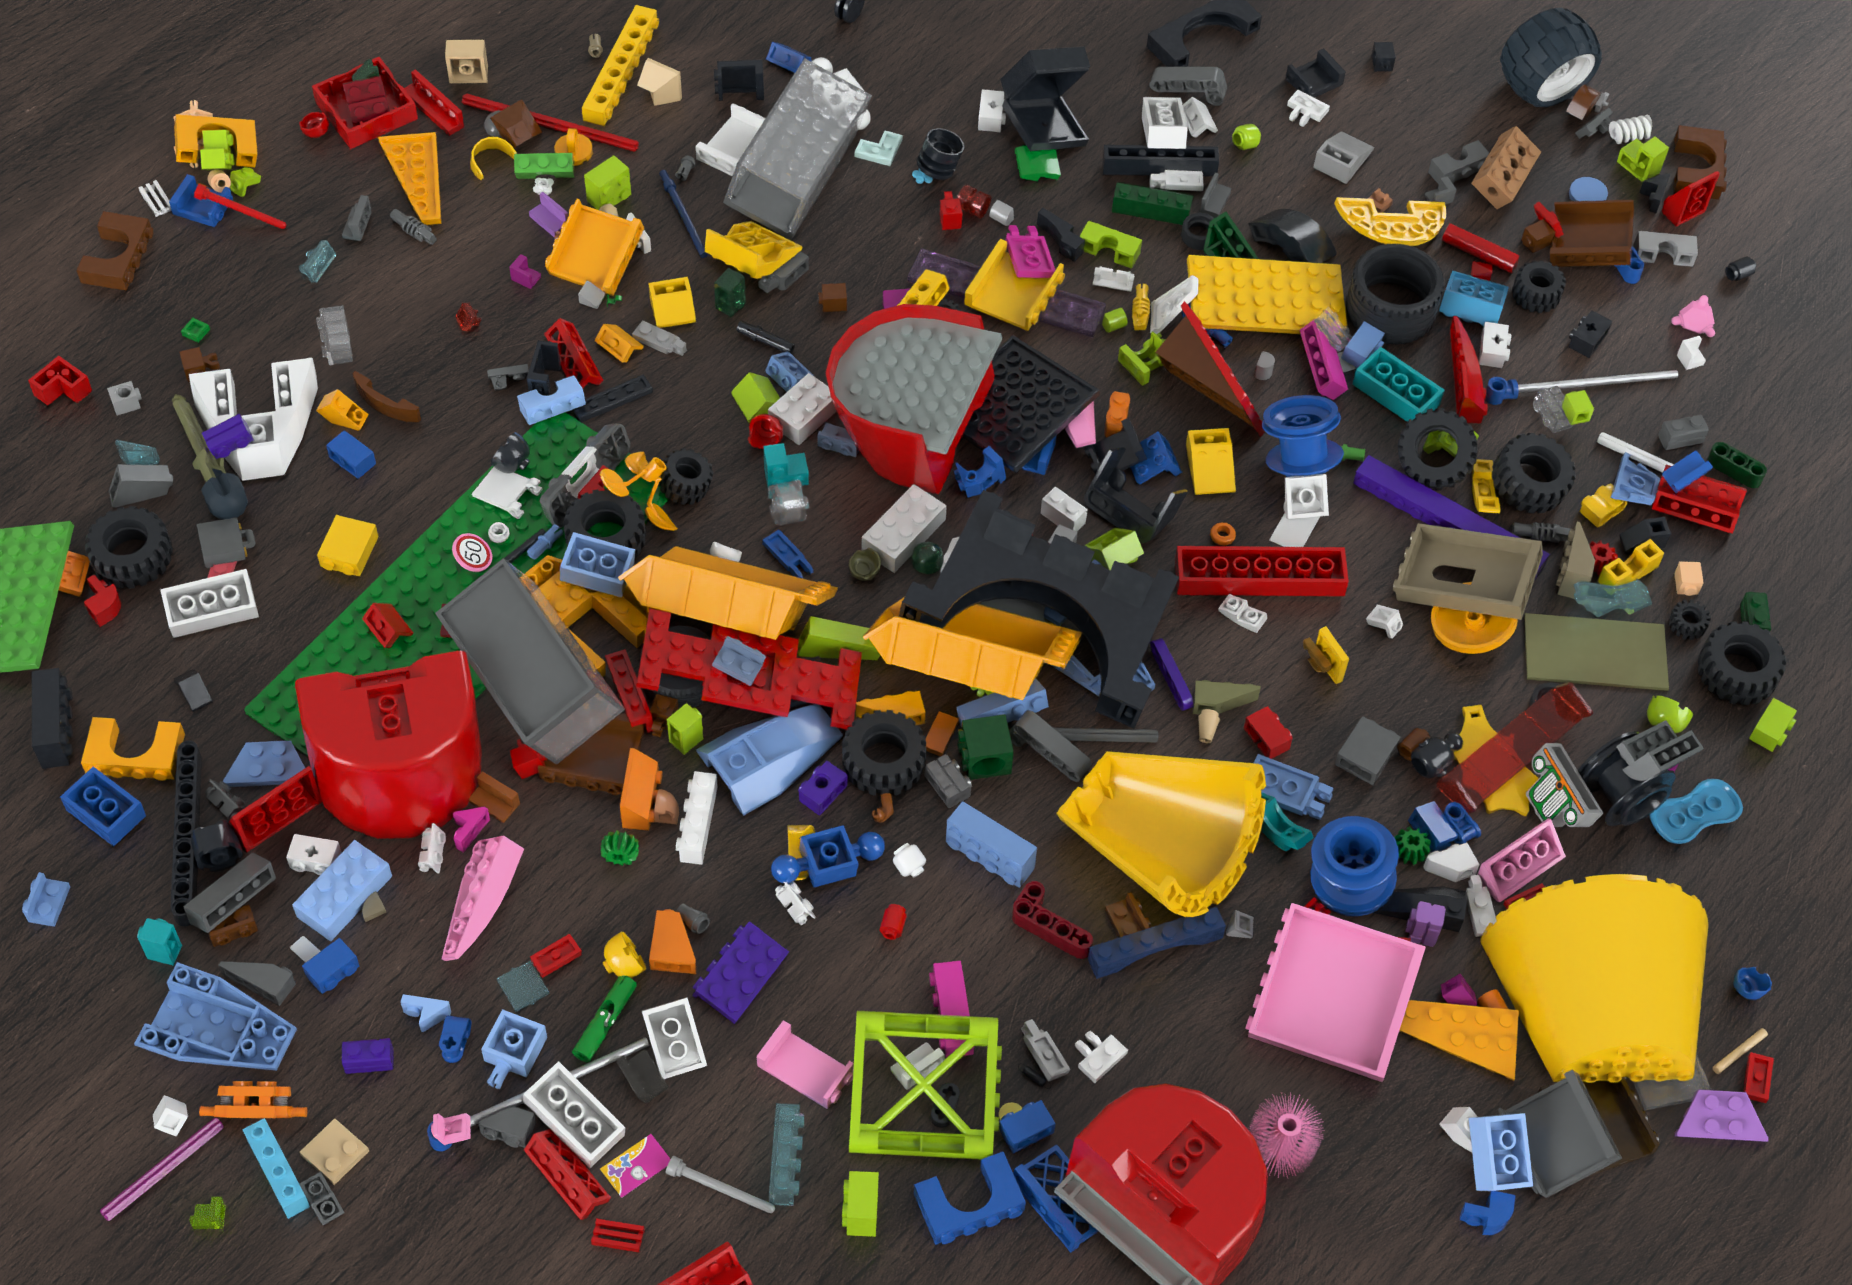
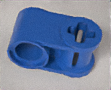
(1633, 272)
(1463, 823)
(454, 1037)

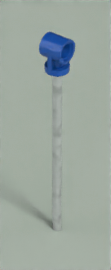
(1500, 389)
(517, 1100)

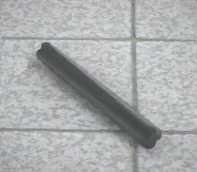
(1108, 734)

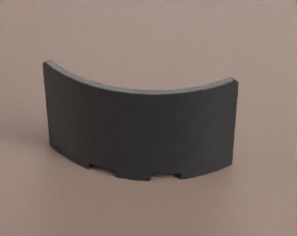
(1296, 233)

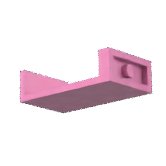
(804, 1066)

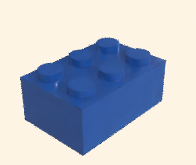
(103, 806)

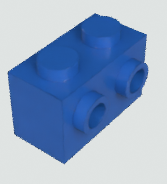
(331, 966)
(1026, 1126)

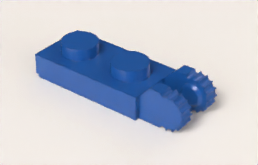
(787, 553)

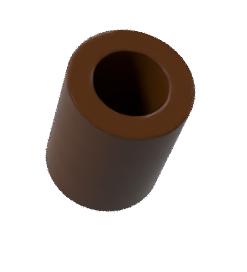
(1411, 741)

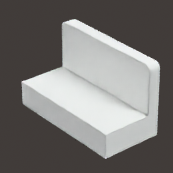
(1198, 117)
(923, 1059)

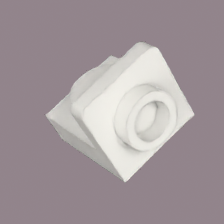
(1386, 619)

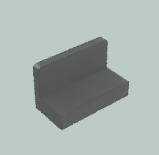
(1215, 198)

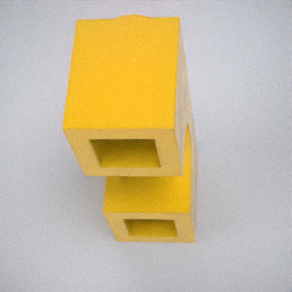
(1641, 562)

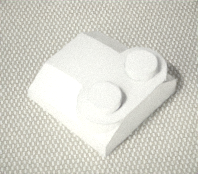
(1306, 496)

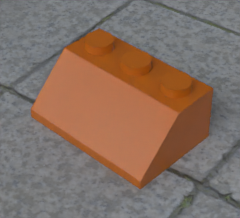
(639, 791)

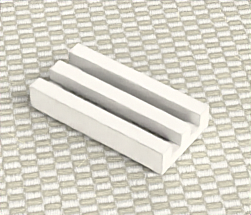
(150, 188)

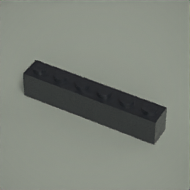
(1148, 161)

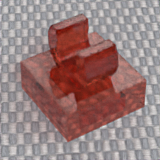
(467, 317)

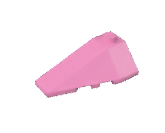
(1082, 428)

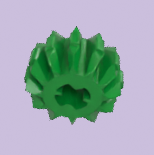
(1412, 845)
(619, 848)

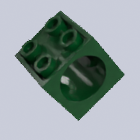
(985, 747)

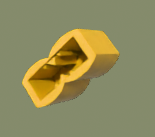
(1600, 506)

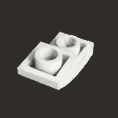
(1240, 613)

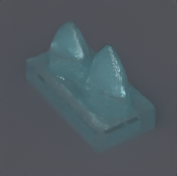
(318, 261)

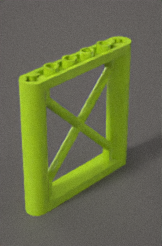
(969, 1144)

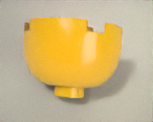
(622, 957)

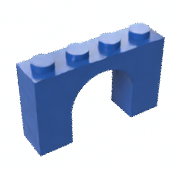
(948, 1222)

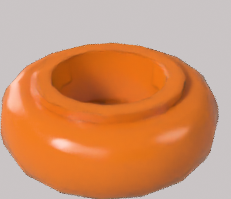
(1223, 527)

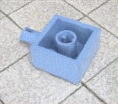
(512, 1046)

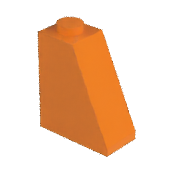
(671, 945)

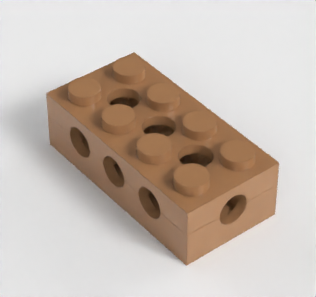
(1506, 167)

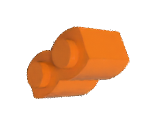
(1116, 413)

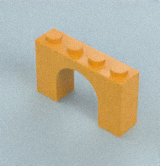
(189, 131)
(156, 763)

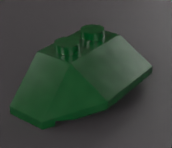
(1226, 240)

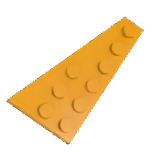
(416, 167)
(1469, 1032)

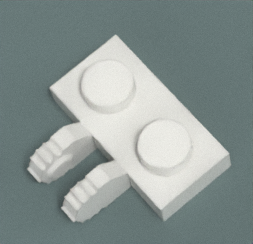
(1308, 106)
(1102, 1058)

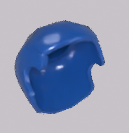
(1751, 983)

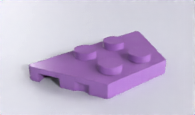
(1721, 1117)

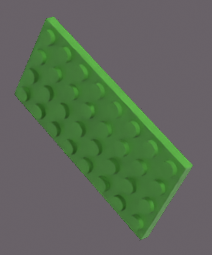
(29, 584)

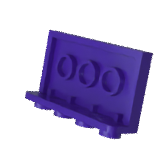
(740, 971)

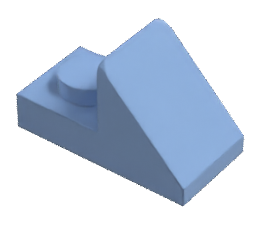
(431, 1010)

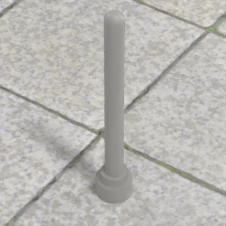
(678, 1168)

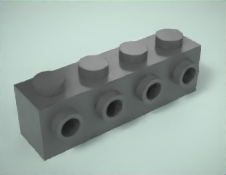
(229, 892)

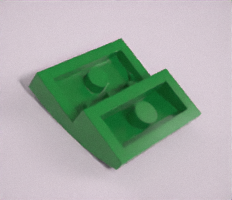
(1037, 163)

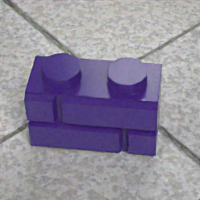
(228, 436)
(367, 1056)

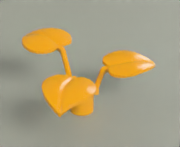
(648, 471)

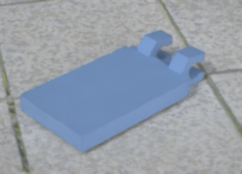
(1294, 788)

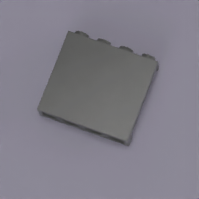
(1564, 1135)

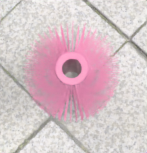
(1285, 1134)

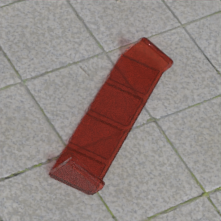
(1514, 746)

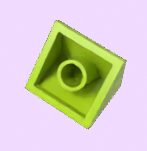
(755, 395)

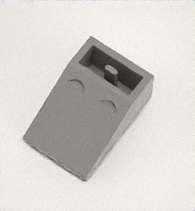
(1342, 156)

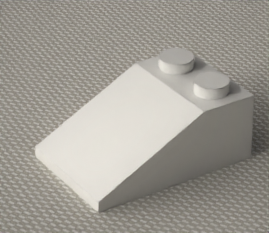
(674, 1038)

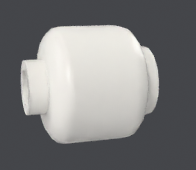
(909, 860)

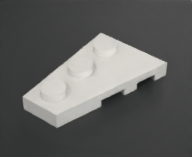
(1169, 304)

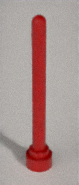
(203, 192)

